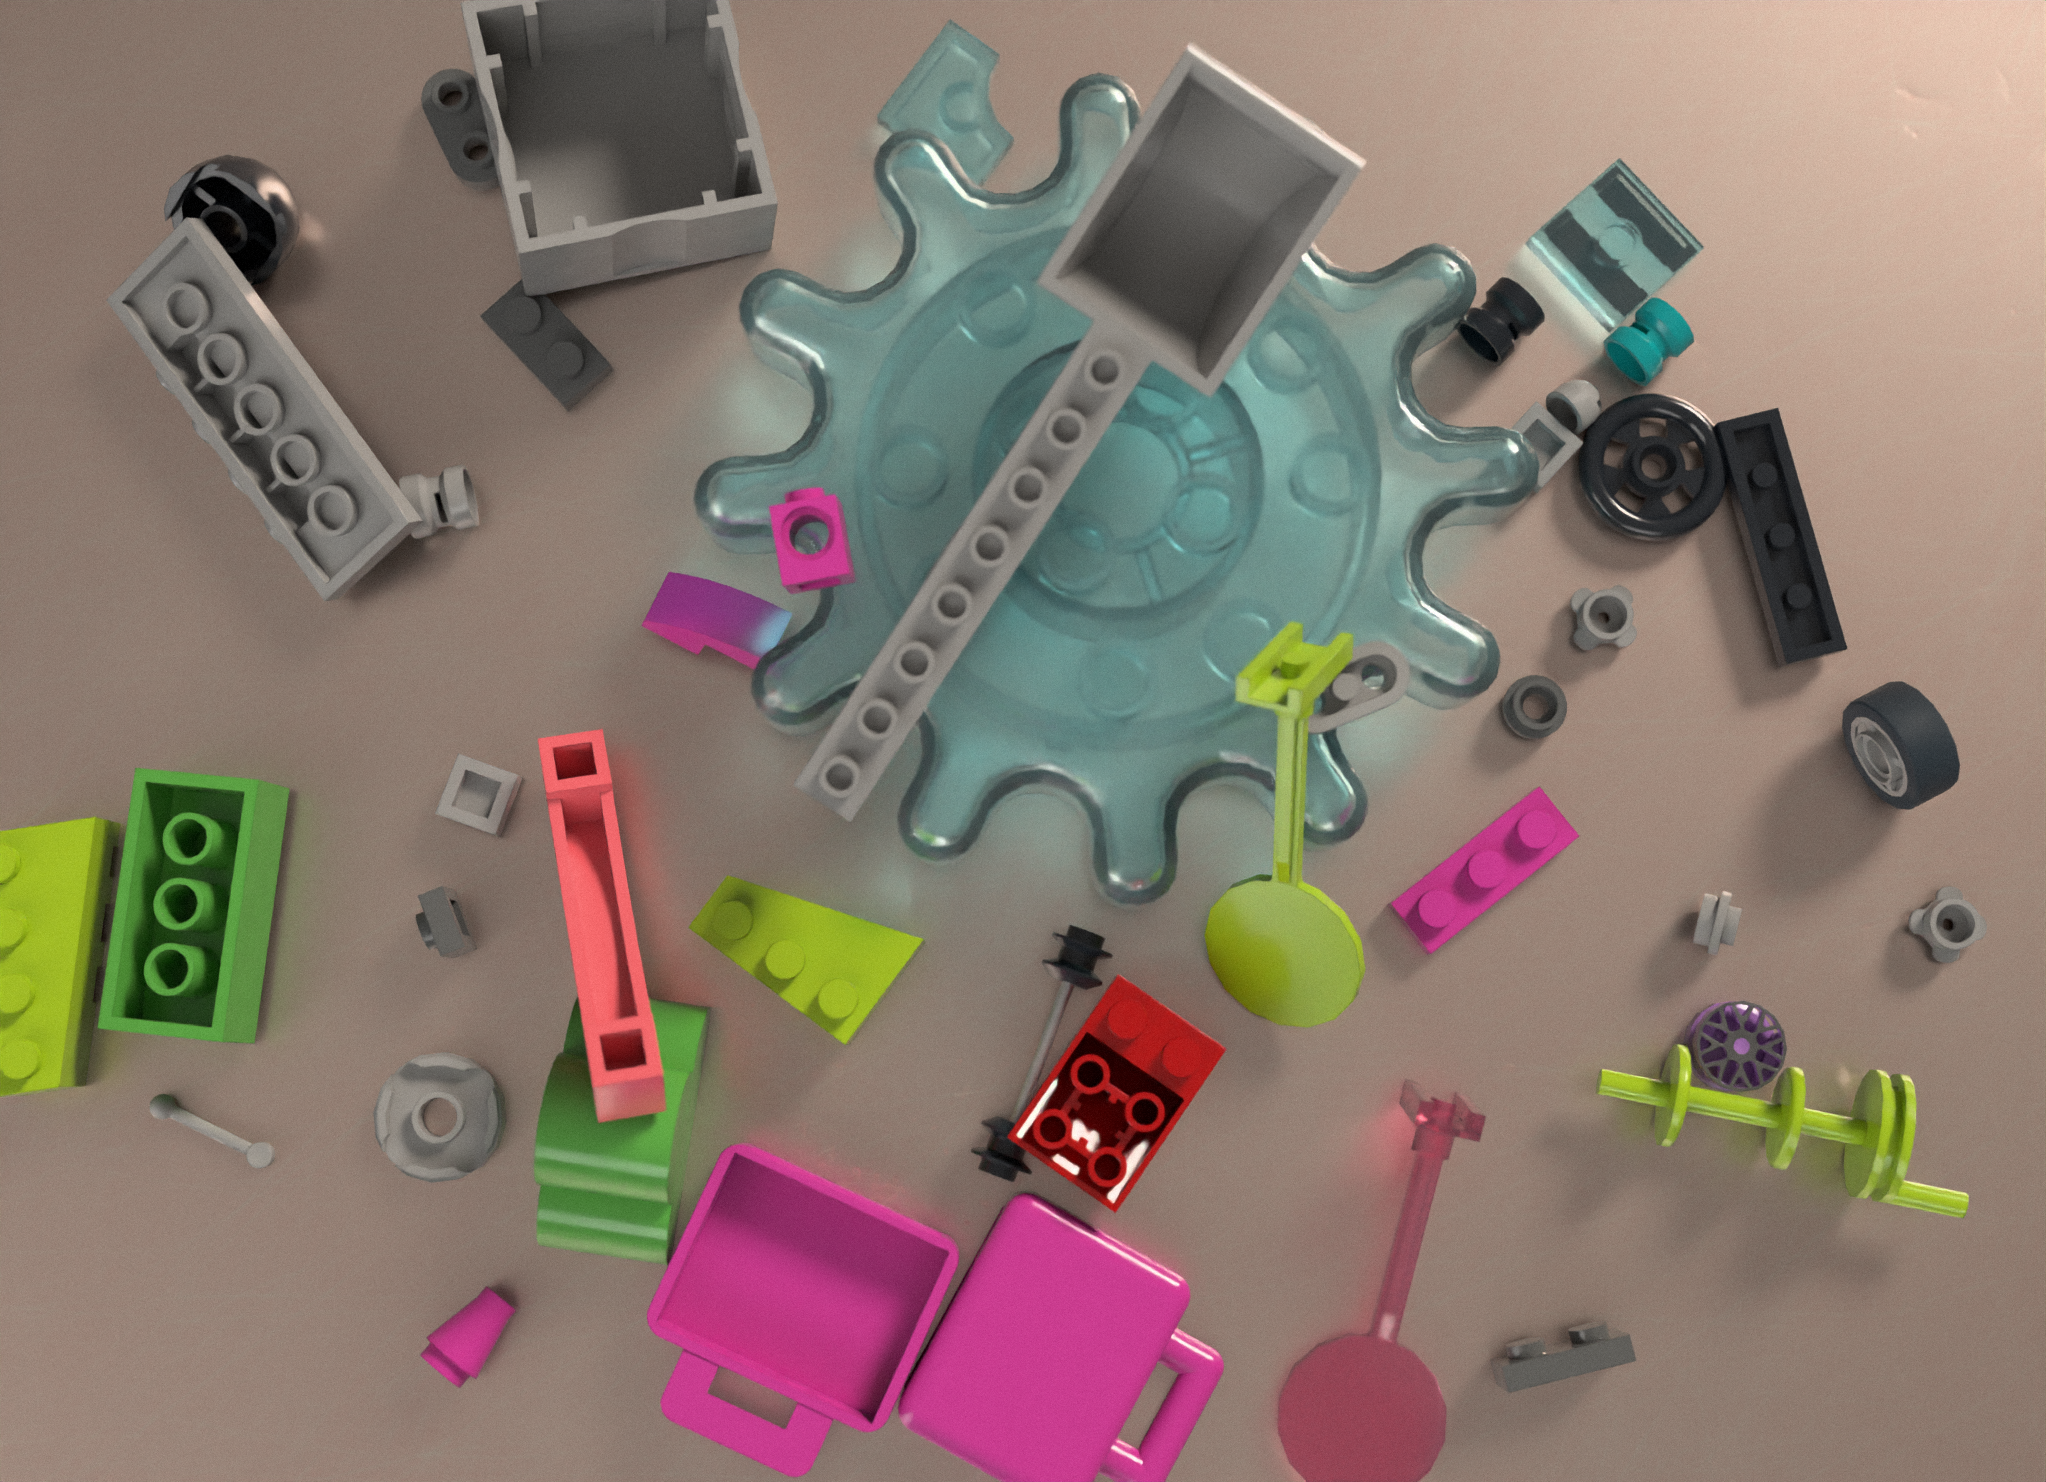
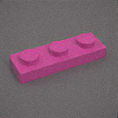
(1483, 870)

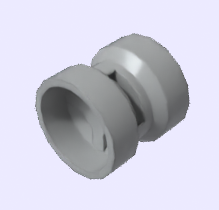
(441, 500)

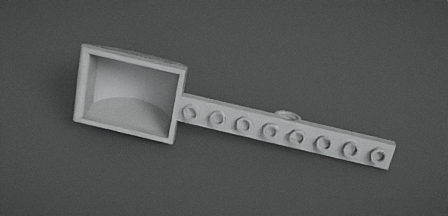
(1173, 270)

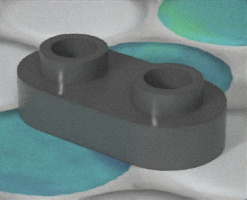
(460, 127)

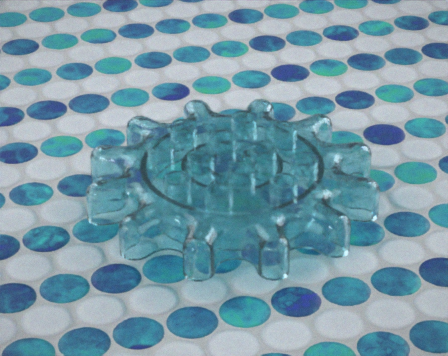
(1170, 551)

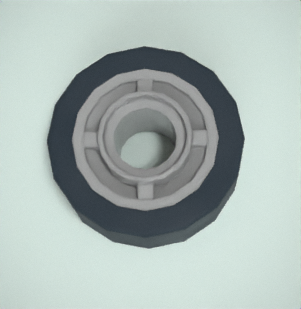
(1900, 745)

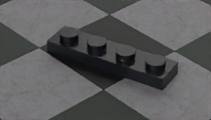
(1779, 539)

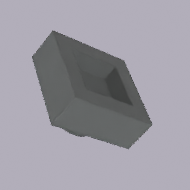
(444, 923)

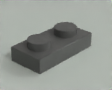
(547, 344)
(1588, 1350)

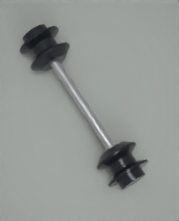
(1073, 967)

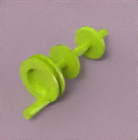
(1875, 1135)

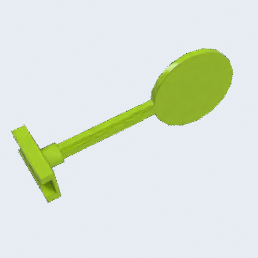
(1273, 936)

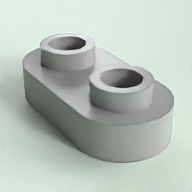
(1350, 698)

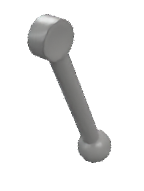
(258, 1154)

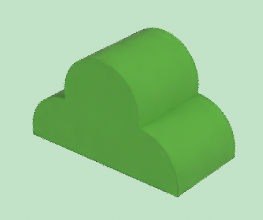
(621, 1180)

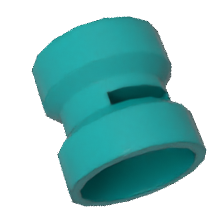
(1648, 341)

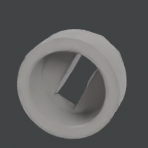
(1575, 405)

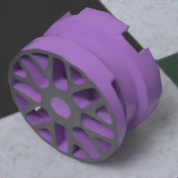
(1735, 1046)

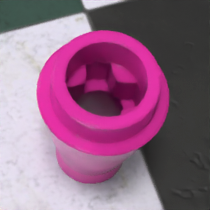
(467, 1338)

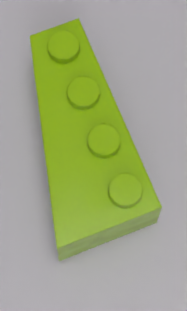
(51, 949)

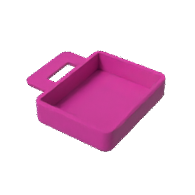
(800, 1296)
(1054, 1352)

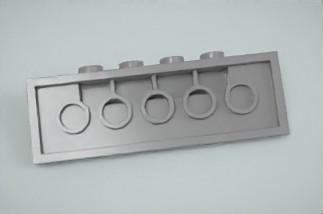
(263, 410)

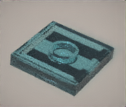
(1614, 245)

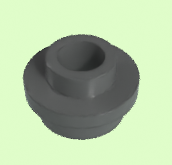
(1550, 696)

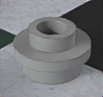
(1717, 922)

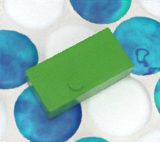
(194, 906)

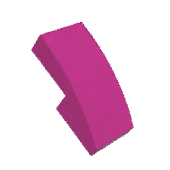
(706, 612)

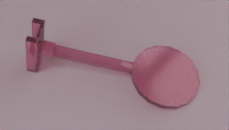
(1364, 1400)

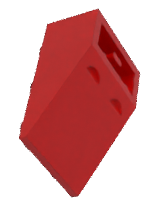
(1116, 1092)

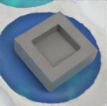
(1550, 439)
(478, 795)

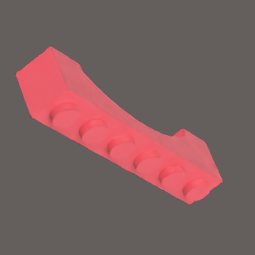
(601, 928)

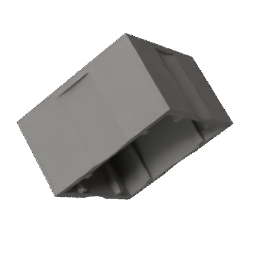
(619, 136)

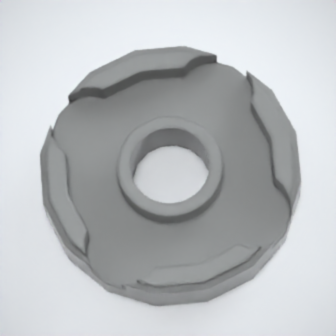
(401, 1120)

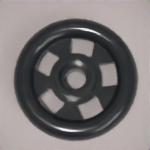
(1683, 425)

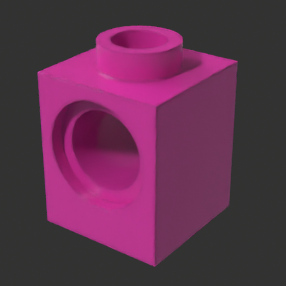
(815, 571)

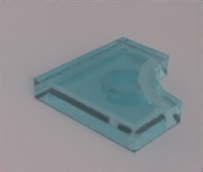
(951, 99)

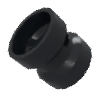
(1500, 321)

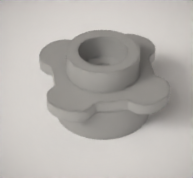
(1616, 604)
(1966, 924)

